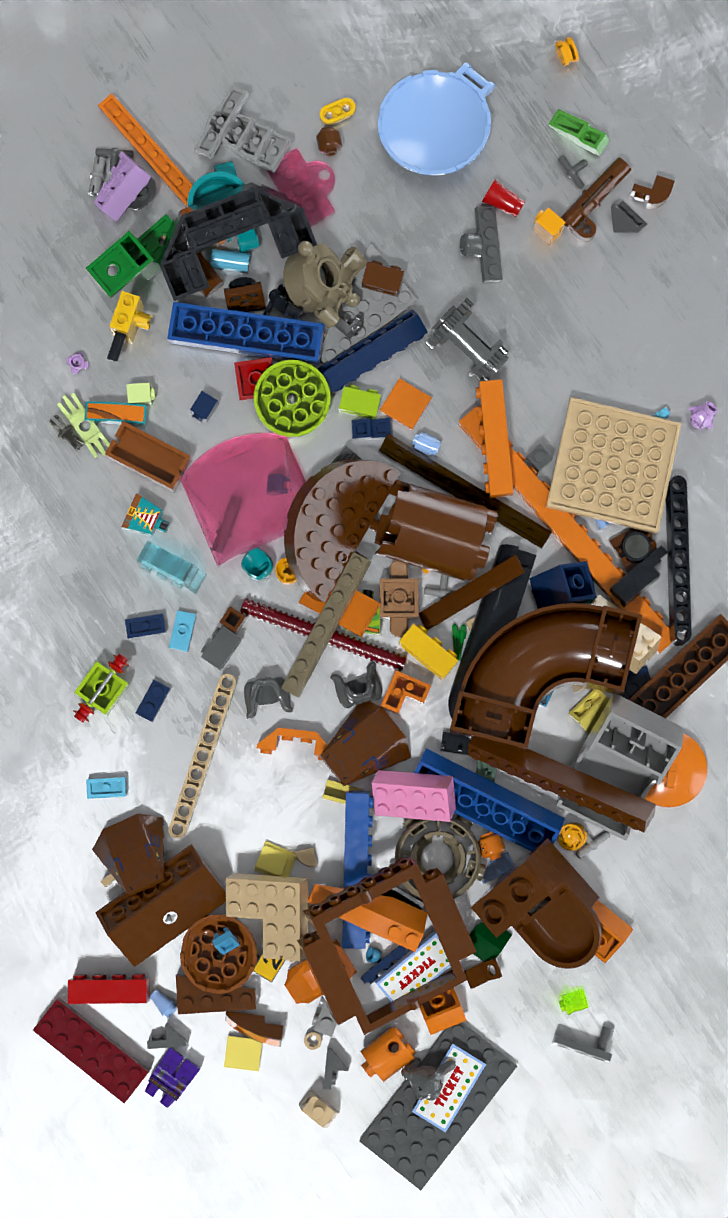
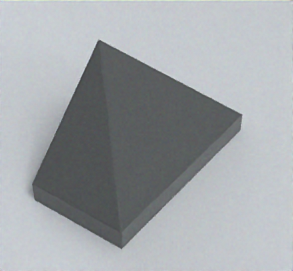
(625, 219)

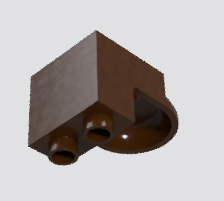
(564, 927)

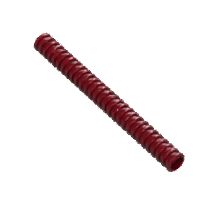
(338, 640)

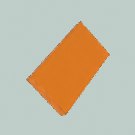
(357, 615)

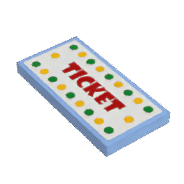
(414, 969)
(454, 1091)

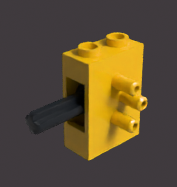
(125, 322)

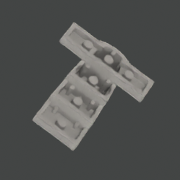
(242, 134)

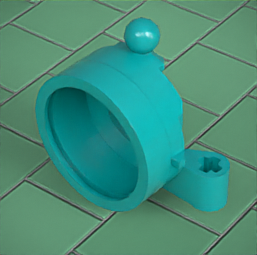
(222, 177)

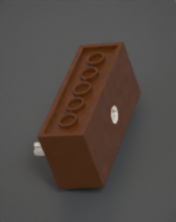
(162, 912)

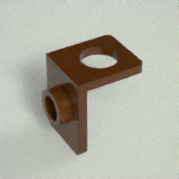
(481, 973)

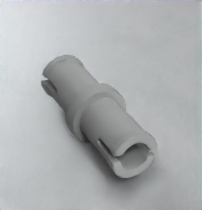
(97, 176)

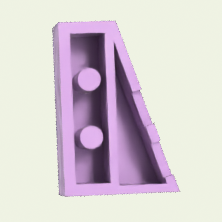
(122, 188)

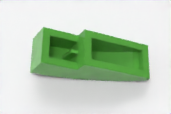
(579, 132)

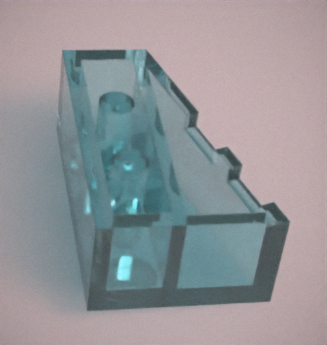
(171, 567)

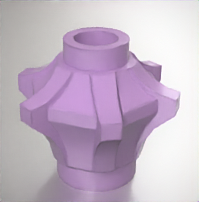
(703, 415)

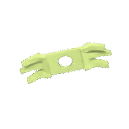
(76, 418)

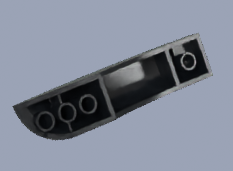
(493, 613)

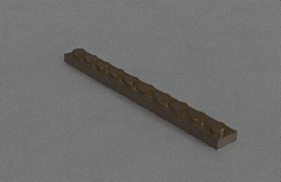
(464, 490)

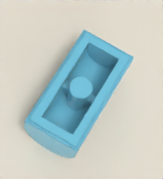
(230, 260)

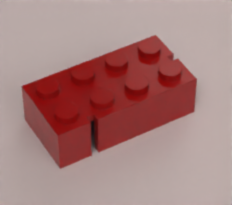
(108, 990)

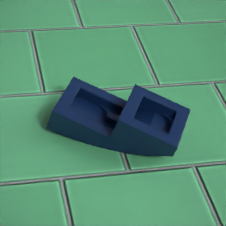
(371, 428)

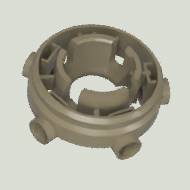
(461, 827)

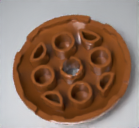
(200, 958)

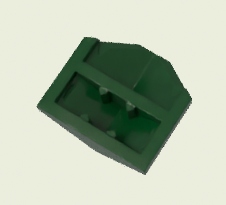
(486, 943)

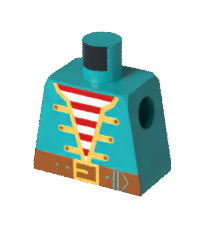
(144, 517)

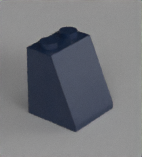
(563, 585)

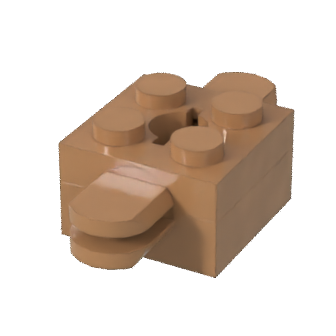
(398, 598)

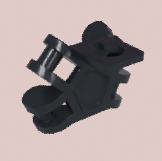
(278, 300)

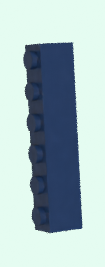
(373, 350)

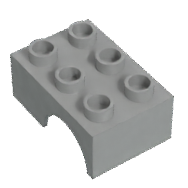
(627, 751)

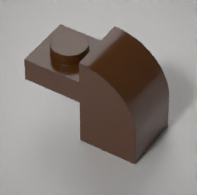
(657, 195)

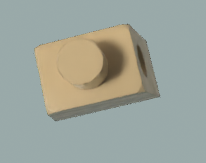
(318, 1109)

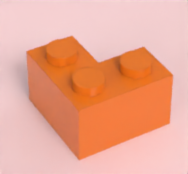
(401, 687)

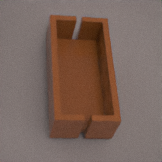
(148, 456)

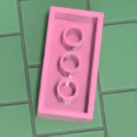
(413, 795)

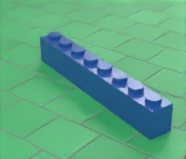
(356, 857)

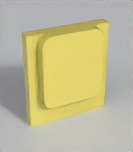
(275, 861)
(242, 1053)

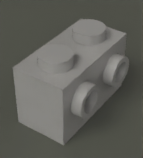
(323, 1021)

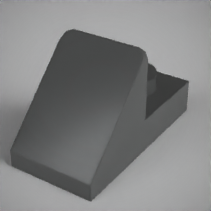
(172, 1039)
(333, 1062)

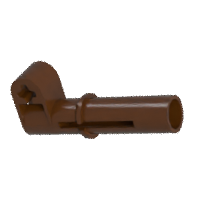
(576, 213)

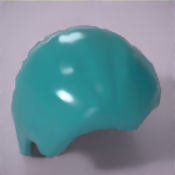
(257, 564)

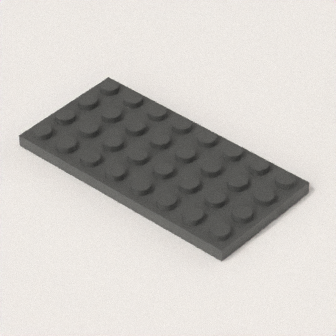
(412, 1143)

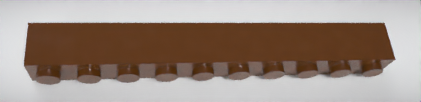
(566, 782)

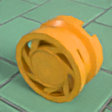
(566, 51)
(283, 572)
(572, 836)

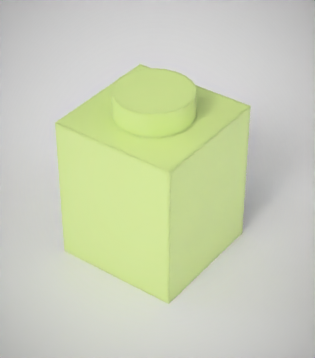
(140, 393)

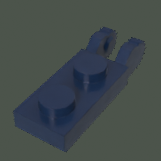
(384, 964)

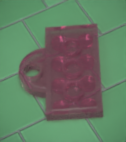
(302, 184)

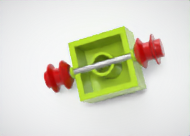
(101, 688)

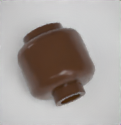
(329, 141)

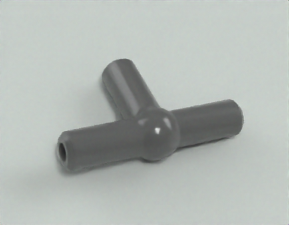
(113, 154)
(572, 171)

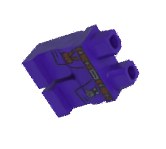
(171, 1084)

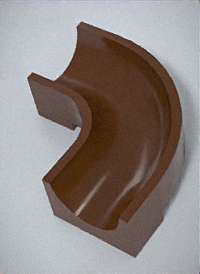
(536, 656)

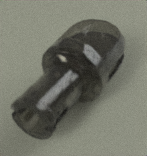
(67, 433)

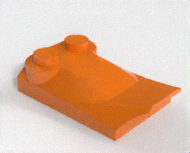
(301, 981)

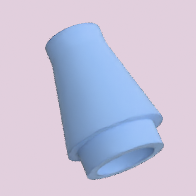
(163, 1003)

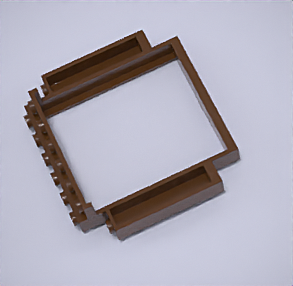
(328, 967)

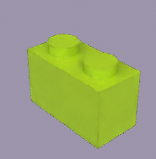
(360, 402)

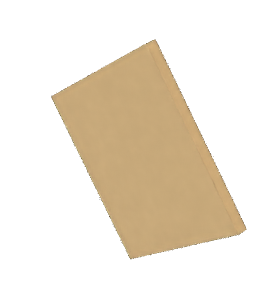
(613, 465)

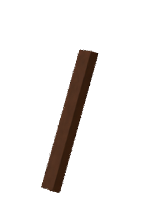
(471, 592)

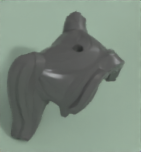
(360, 689)
(264, 692)
(426, 1077)

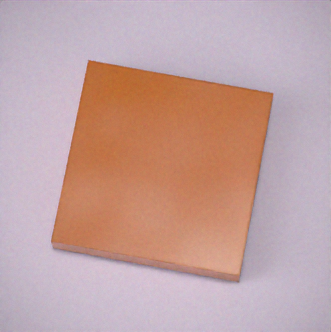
(405, 404)

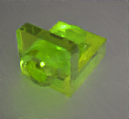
(573, 1002)

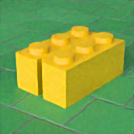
(428, 651)

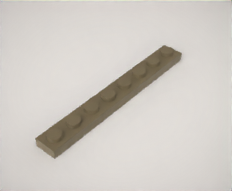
(326, 625)

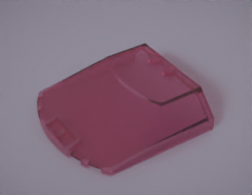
(243, 492)

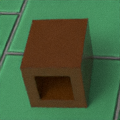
(233, 620)

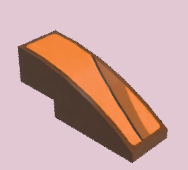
(255, 1028)

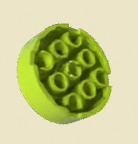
(272, 404)

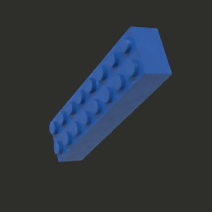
(246, 333)
(494, 805)

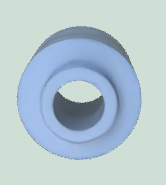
(426, 443)

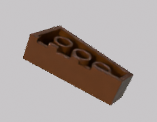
(194, 1000)

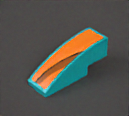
(115, 413)

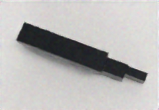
(638, 578)

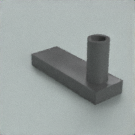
(599, 1053)

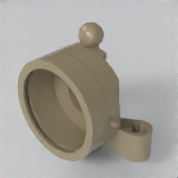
(305, 284)

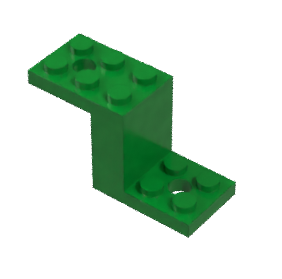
(131, 257)

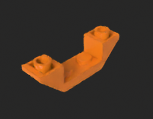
(269, 743)

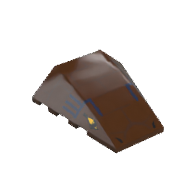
(365, 744)
(133, 852)

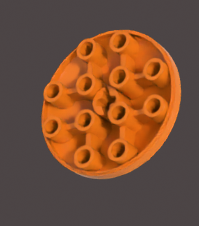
(683, 778)

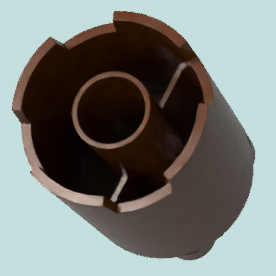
(435, 531)

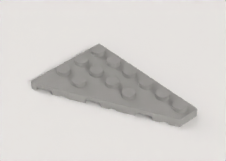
(373, 311)

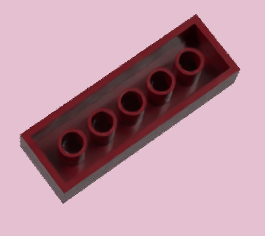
(91, 1050)

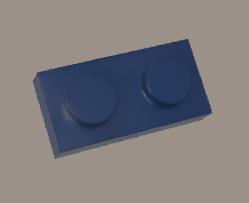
(145, 626)
(153, 700)

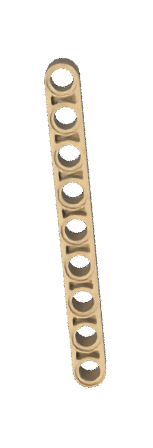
(202, 746)

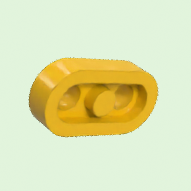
(337, 112)

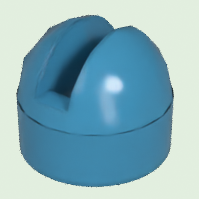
(373, 955)

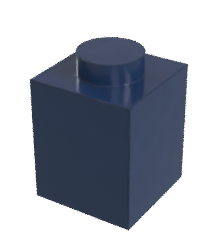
(204, 407)

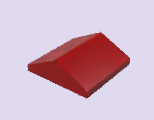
(248, 375)

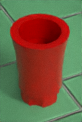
(503, 199)

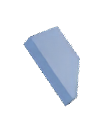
(498, 867)

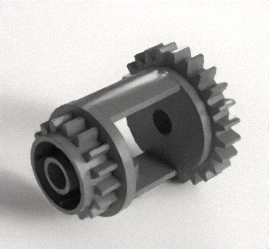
(452, 327)

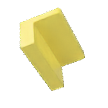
(589, 709)
(337, 792)

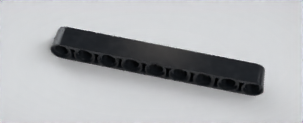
(674, 568)

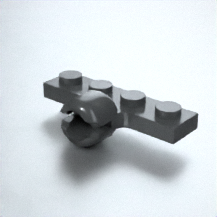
(484, 244)

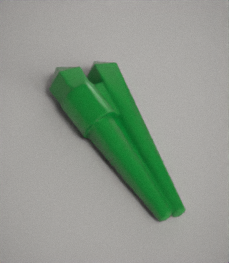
(458, 639)

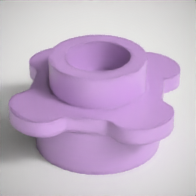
(72, 362)

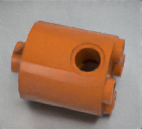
(380, 1057)

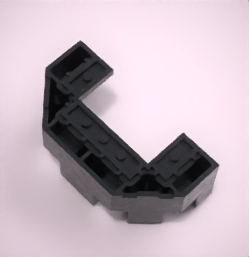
(223, 217)

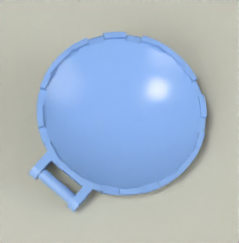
(436, 120)

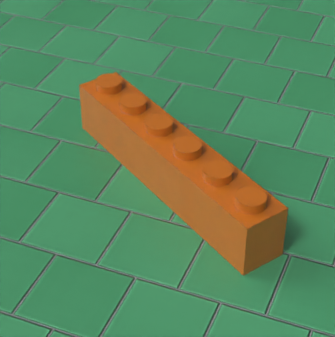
(495, 438)

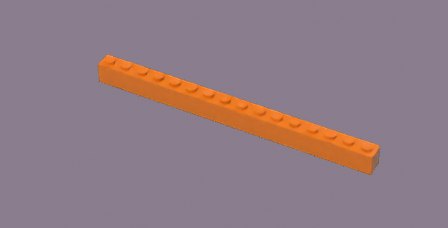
(569, 533)

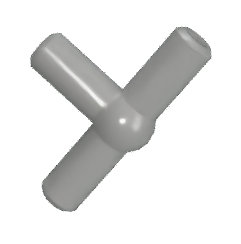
(442, 592)
(592, 844)

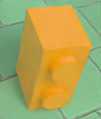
(548, 225)

